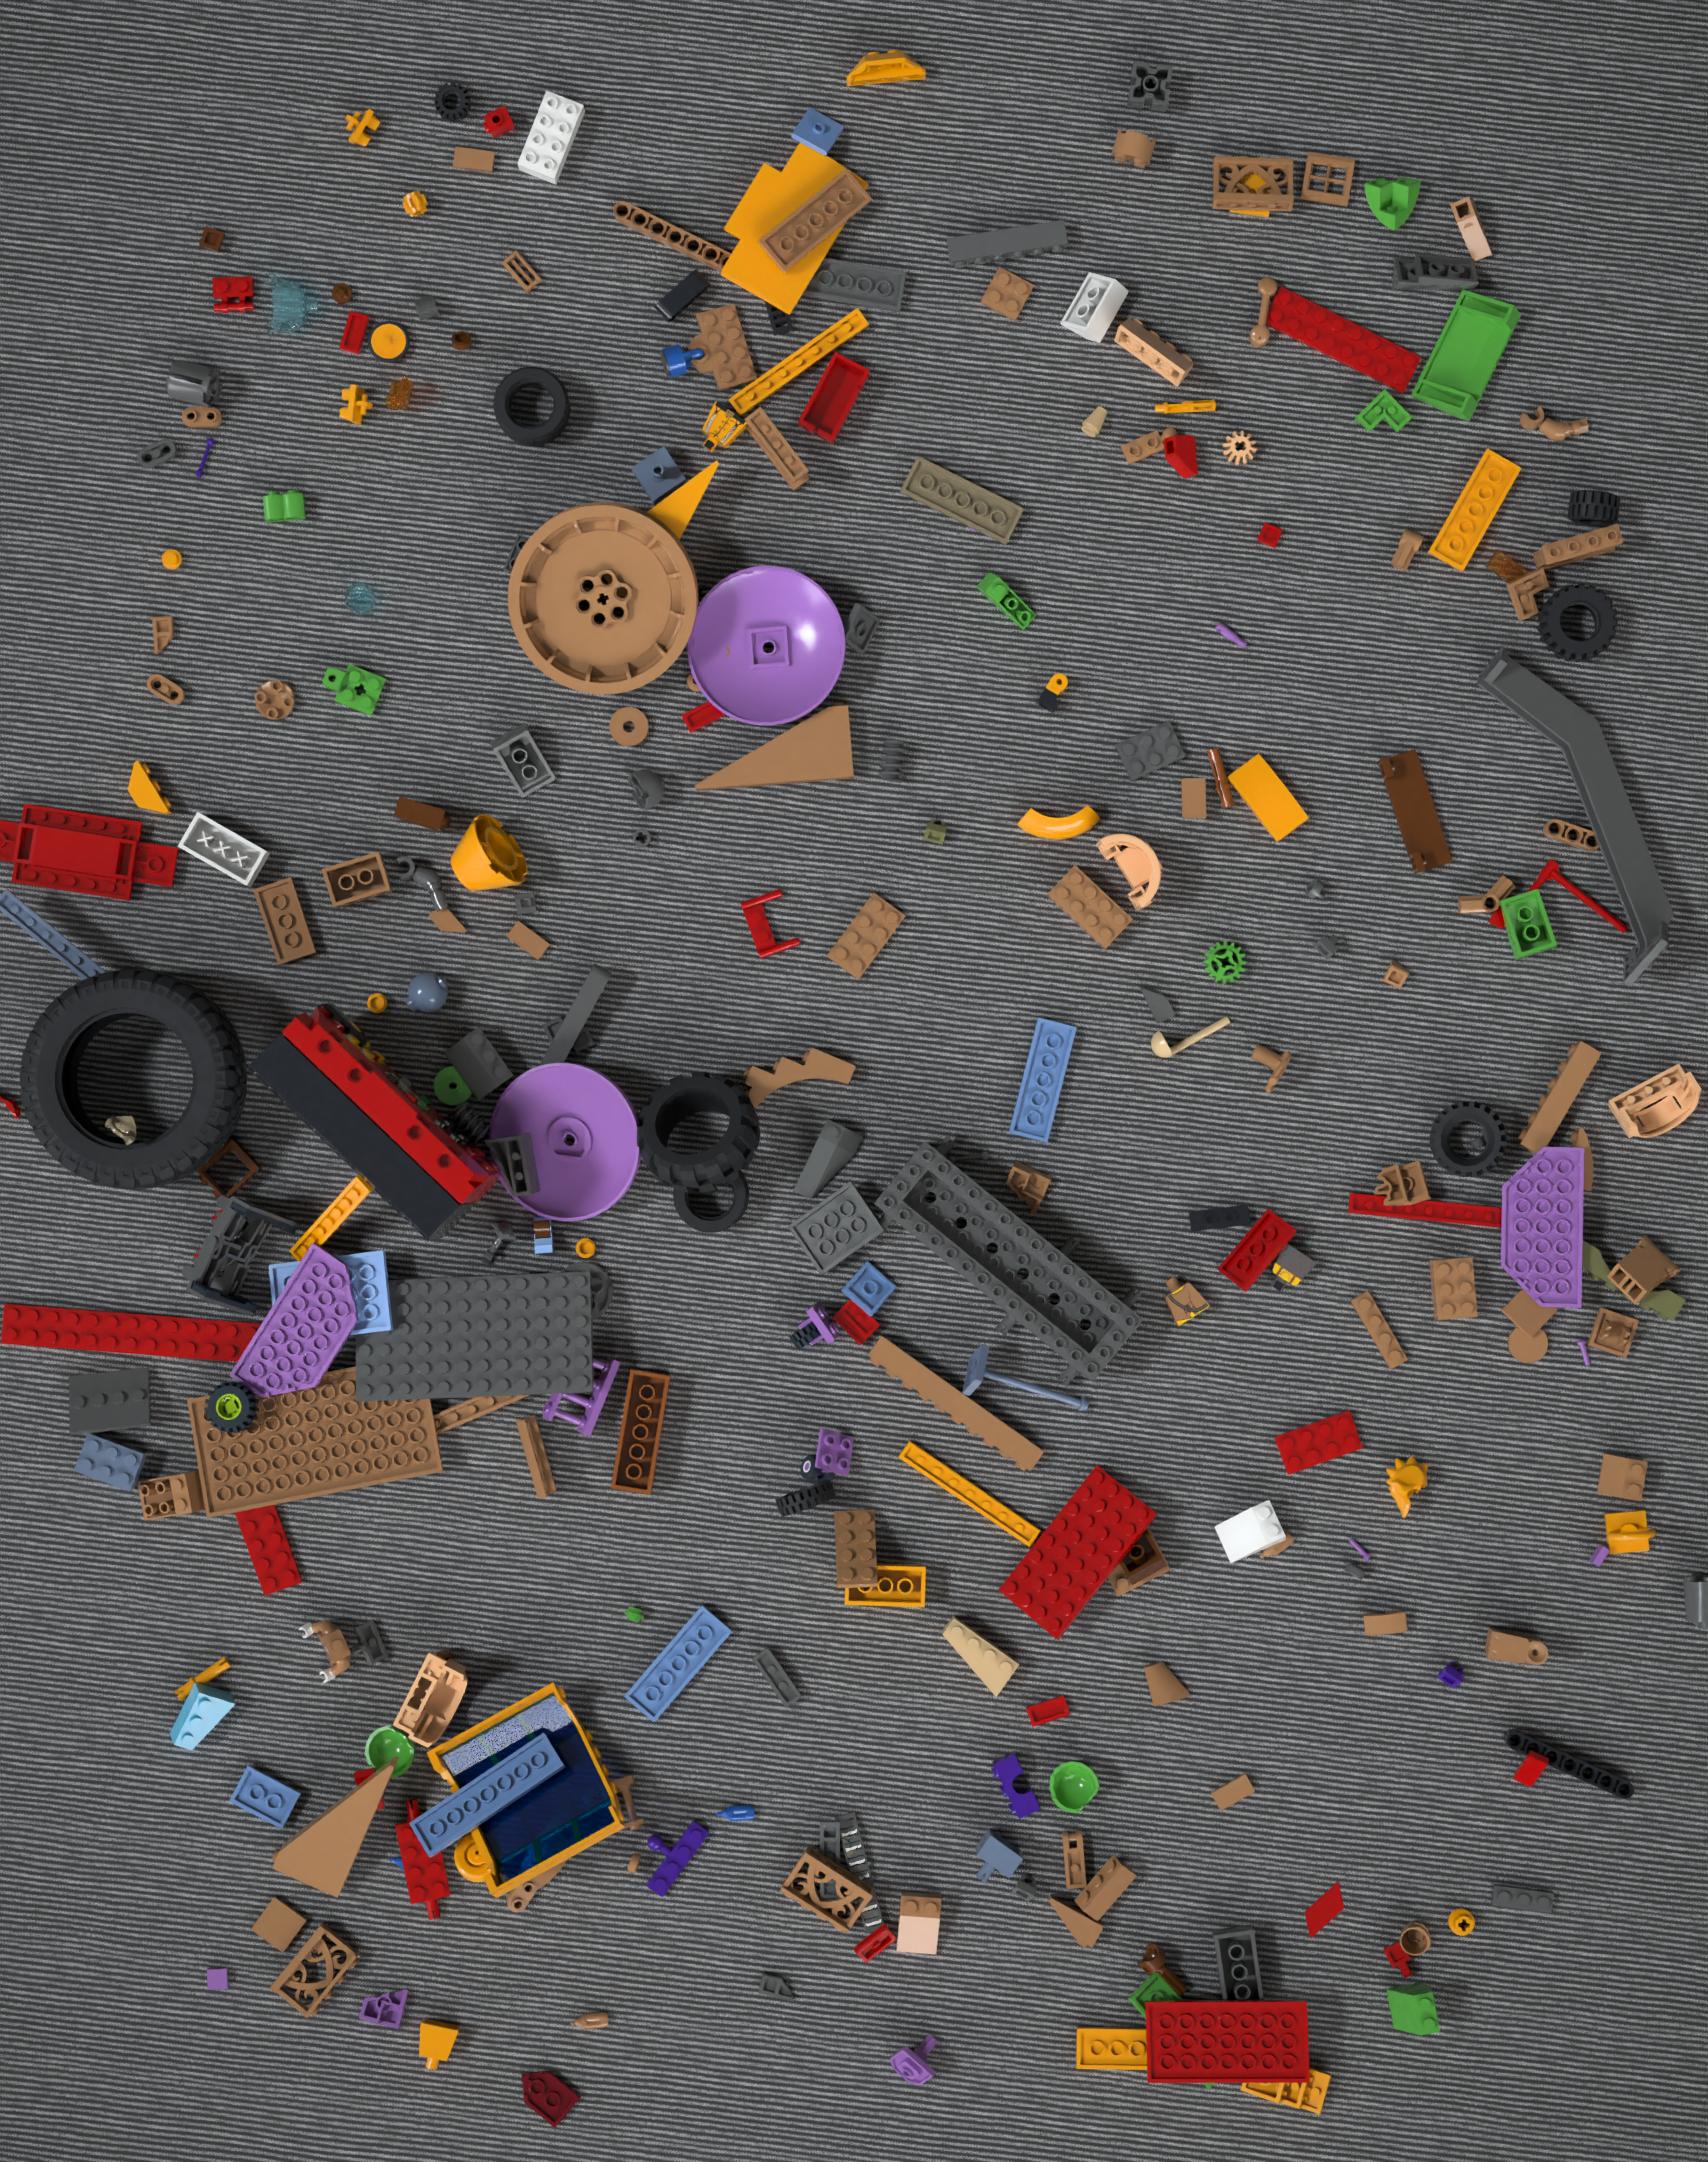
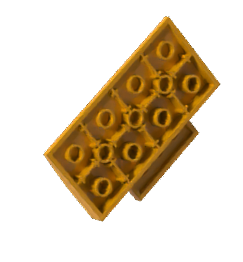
(764, 206)

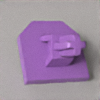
(912, 2064)

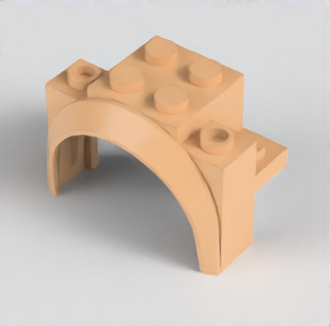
(432, 1700)

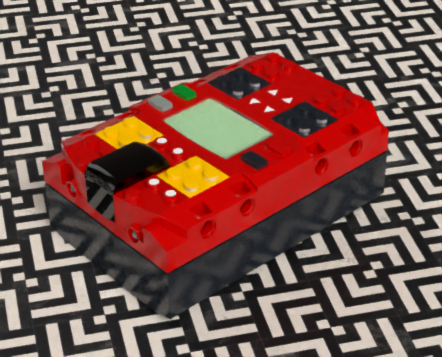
(375, 1120)

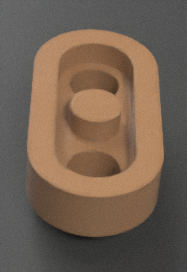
(201, 417)
(166, 689)

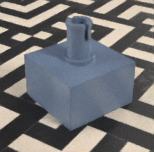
(658, 475)
(998, 1855)

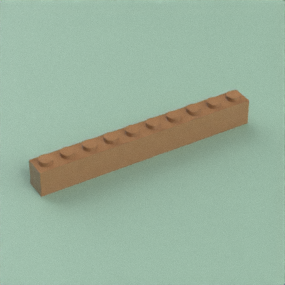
(952, 1400)

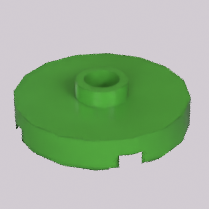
(443, 1090)

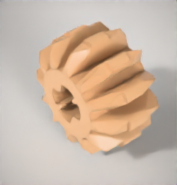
(1237, 440)

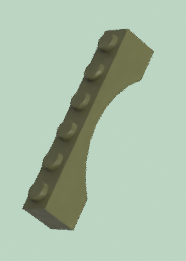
(1661, 1301)

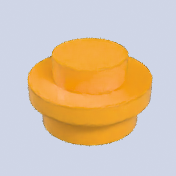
(171, 559)
(377, 1003)
(585, 1248)

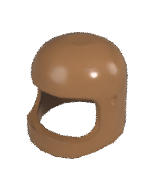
(1415, 1938)

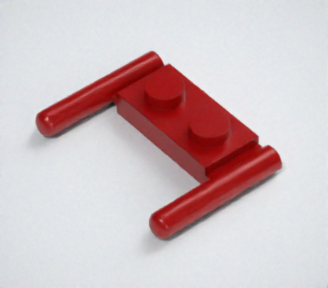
(760, 927)

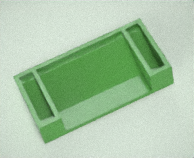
(1466, 354)

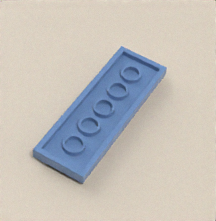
(1042, 1080)
(678, 1663)

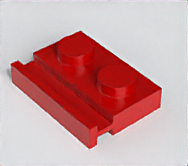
(856, 1322)

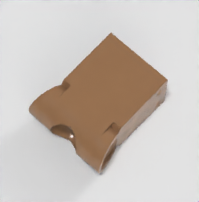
(1642, 1270)
(1514, 1647)

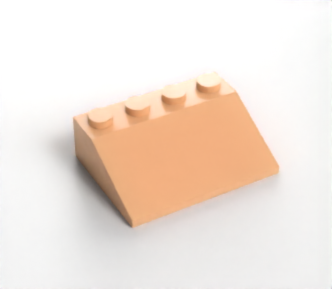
(1152, 351)

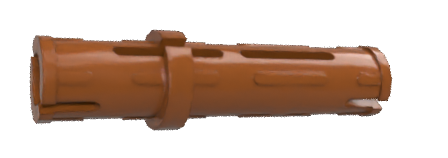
(1218, 770)

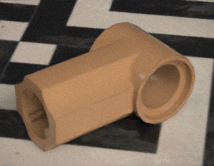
(1408, 545)

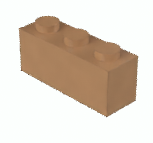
(1105, 1888)

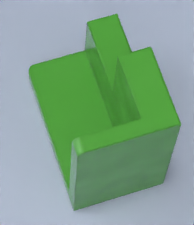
(1385, 408)

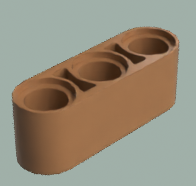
(1562, 835)

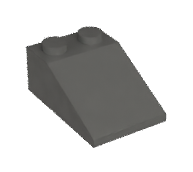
(523, 760)

